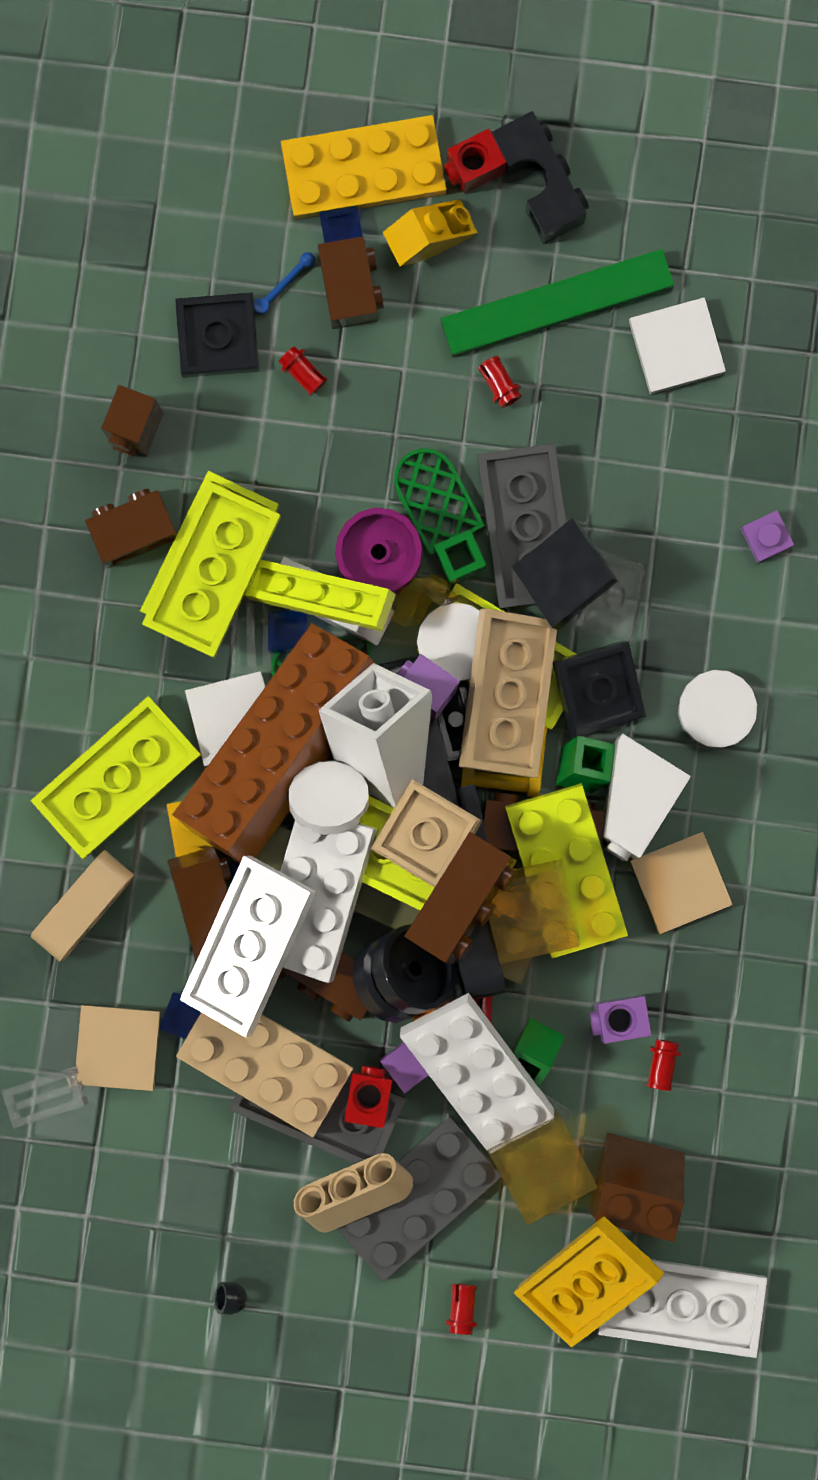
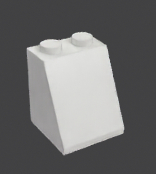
(380, 730)
(637, 798)

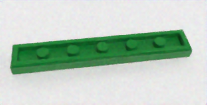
(557, 302)

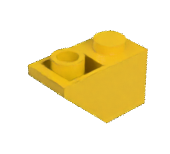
(429, 231)

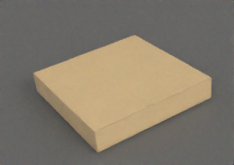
(424, 833)
(680, 883)
(118, 1047)

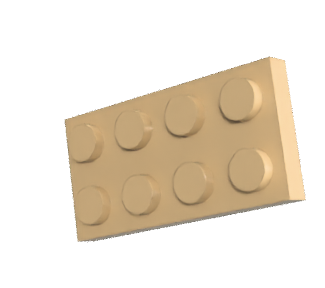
(508, 693)
(269, 1069)

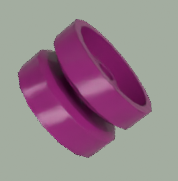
(379, 529)

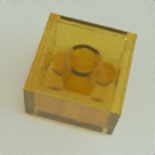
(534, 914)
(543, 1169)

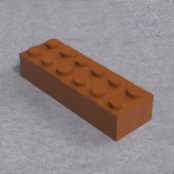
(248, 781)

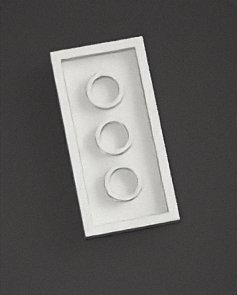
(334, 869)
(248, 945)
(477, 1072)
(696, 1310)

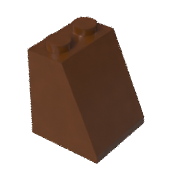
(639, 1187)

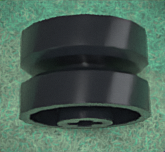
(400, 978)

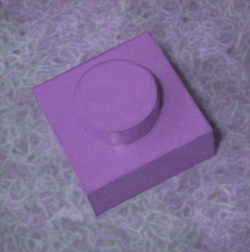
(767, 536)

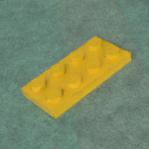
(363, 166)
(588, 1282)

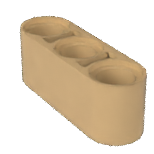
(82, 906)
(353, 1193)

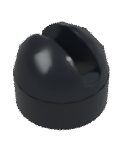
(229, 1298)

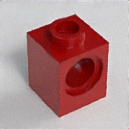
(482, 146)
(368, 1115)

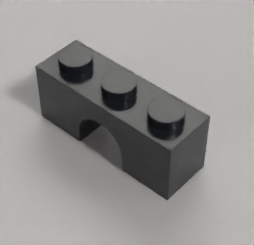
(527, 147)

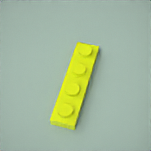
(321, 595)

